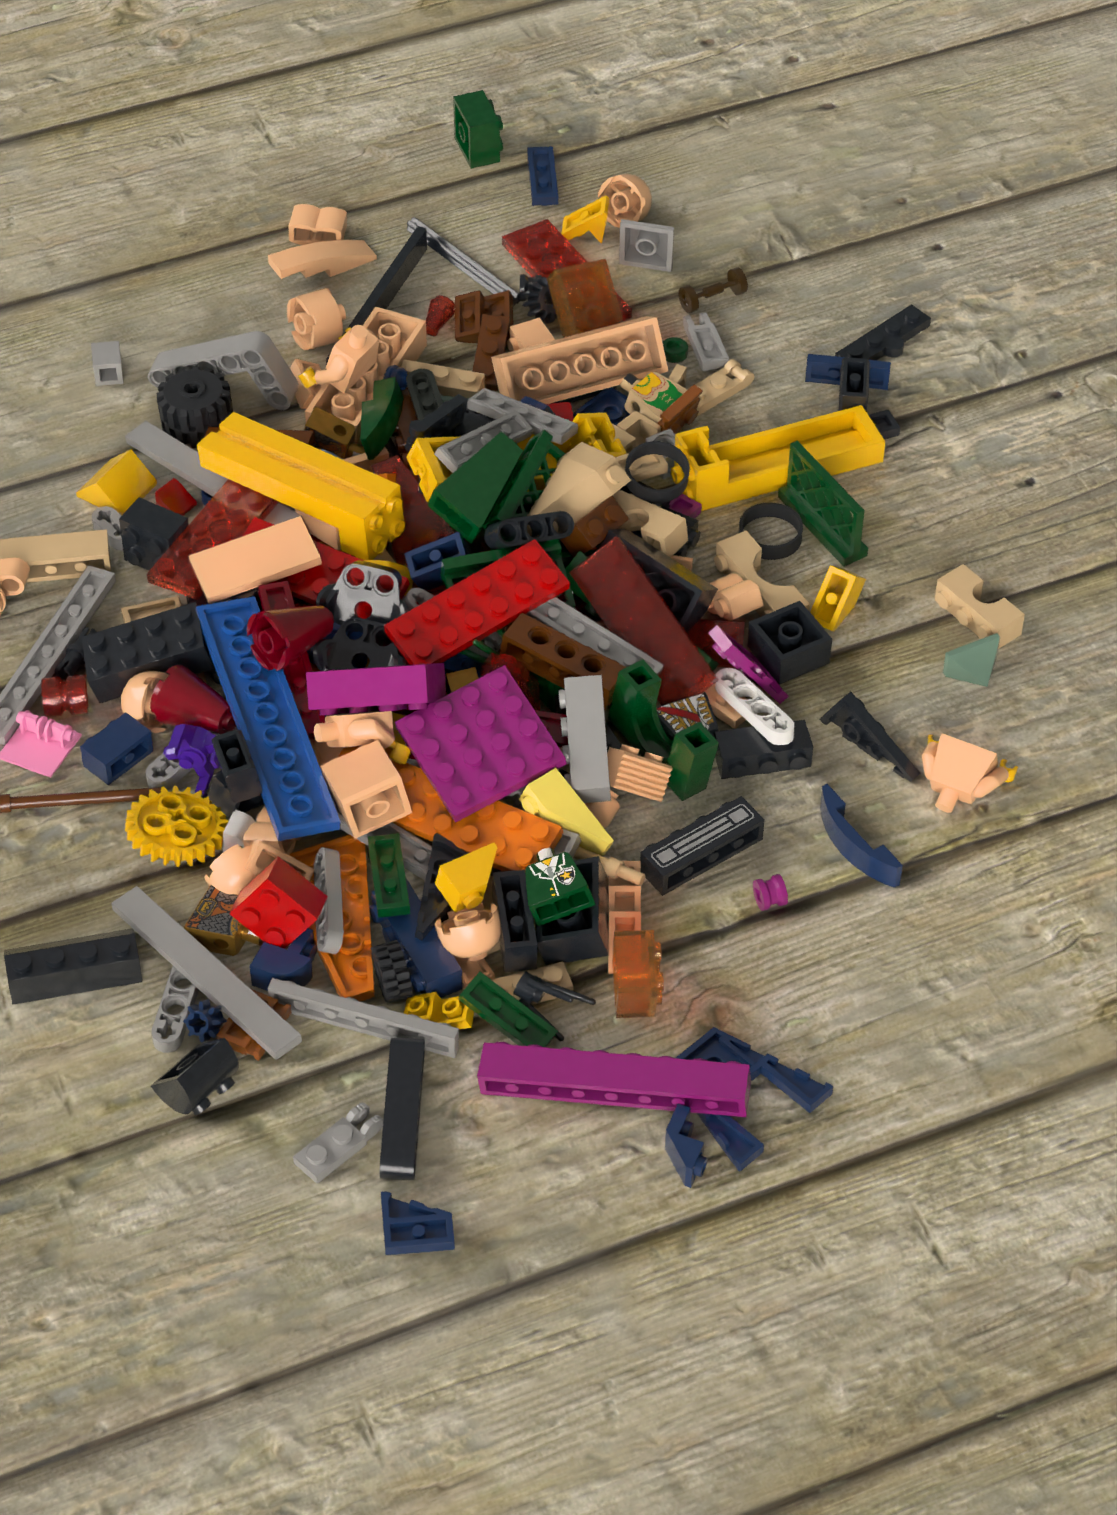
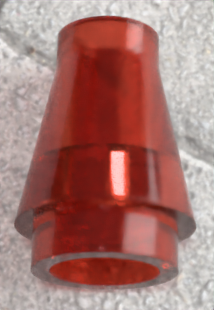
(439, 313)

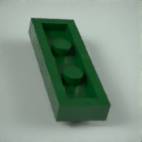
(388, 875)
(506, 1013)

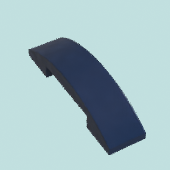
(875, 863)

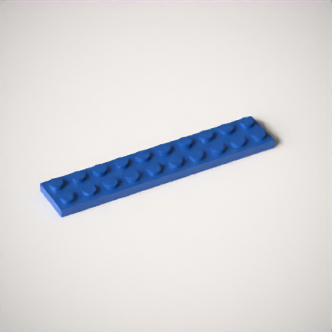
(270, 724)

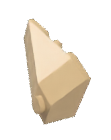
(580, 483)

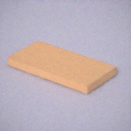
(255, 560)

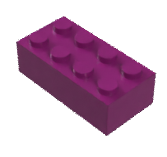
(375, 687)

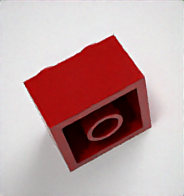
(278, 904)

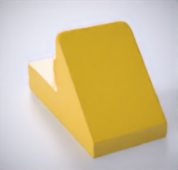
(588, 218)

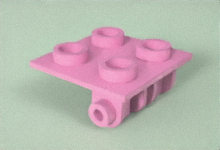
(39, 744)

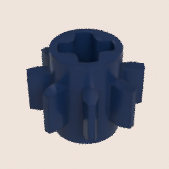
(212, 1016)

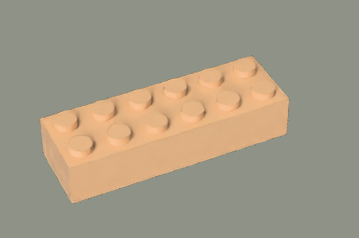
(399, 339)
(582, 362)

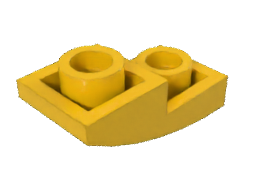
(433, 1008)

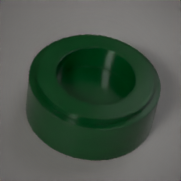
(675, 349)

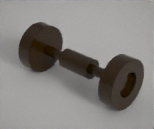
(736, 281)

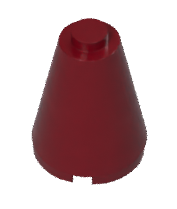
(287, 633)
(190, 701)

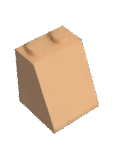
(366, 788)

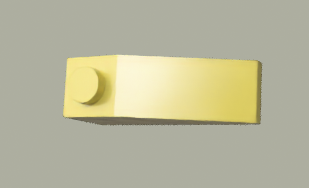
(557, 802)

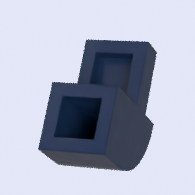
(284, 964)

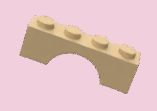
(742, 556)

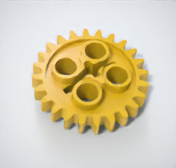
(175, 826)

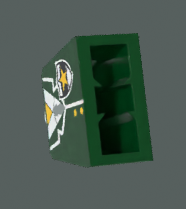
(555, 887)

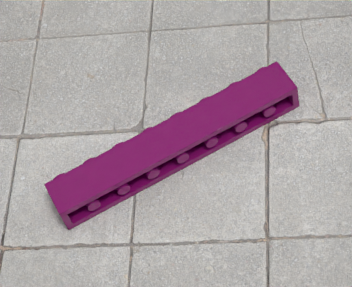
(614, 1079)

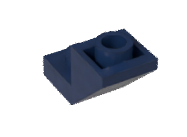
(684, 1151)

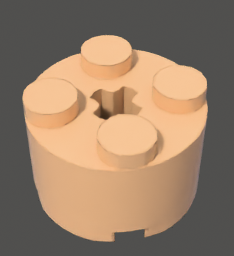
(316, 319)

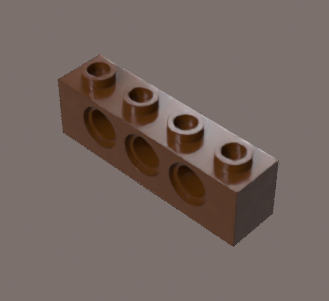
(557, 655)

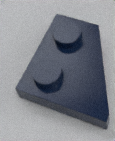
(415, 1227)

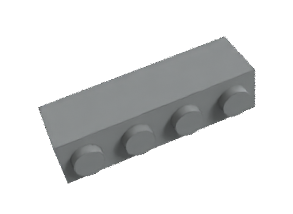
(585, 738)

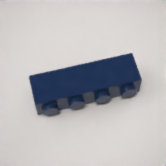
(427, 960)

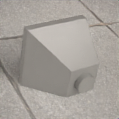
(646, 245)

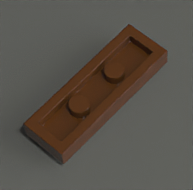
(491, 342)

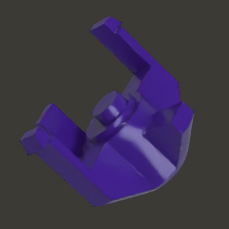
(194, 750)

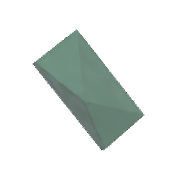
(973, 661)

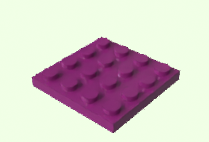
(480, 743)

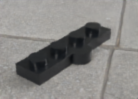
(888, 337)

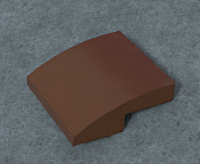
(472, 306)

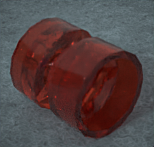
(64, 695)

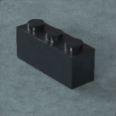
(749, 753)
(518, 933)

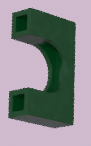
(636, 717)

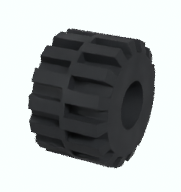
(193, 403)

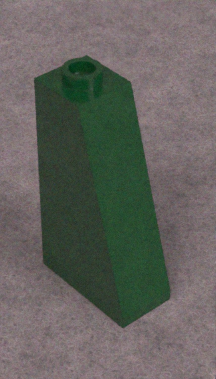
(473, 488)

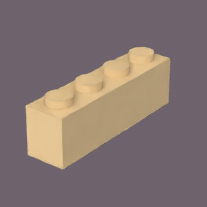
(59, 554)

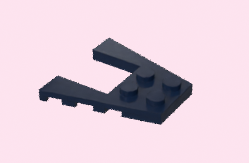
(734, 1139)

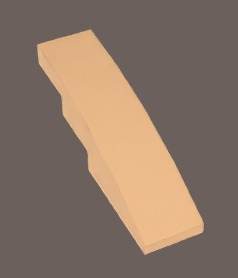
(327, 256)
(623, 907)

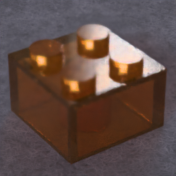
(636, 974)

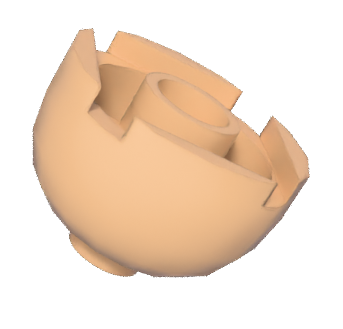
(628, 198)
(137, 699)
(229, 870)
(470, 931)

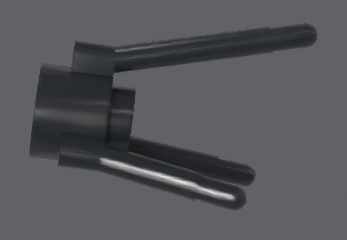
(532, 989)

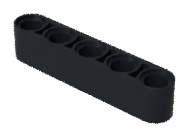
(402, 1109)

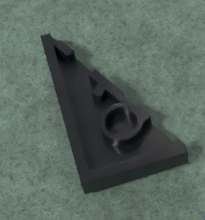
(868, 734)
(433, 902)

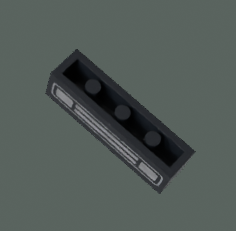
(701, 845)

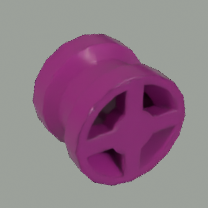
(770, 892)

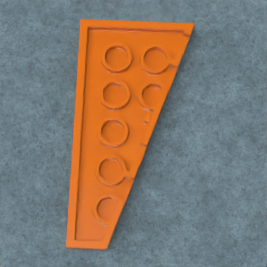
(352, 966)

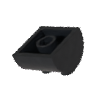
(197, 1076)

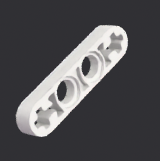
(733, 685)

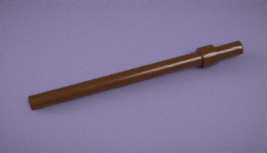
(8, 803)

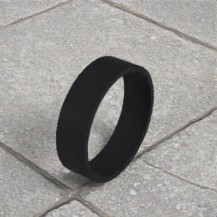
(664, 449)
(776, 510)

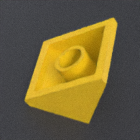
(118, 483)

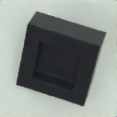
(885, 424)

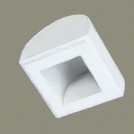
(235, 829)

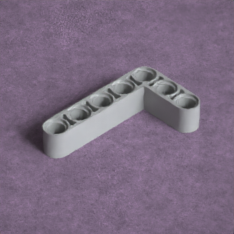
(233, 355)

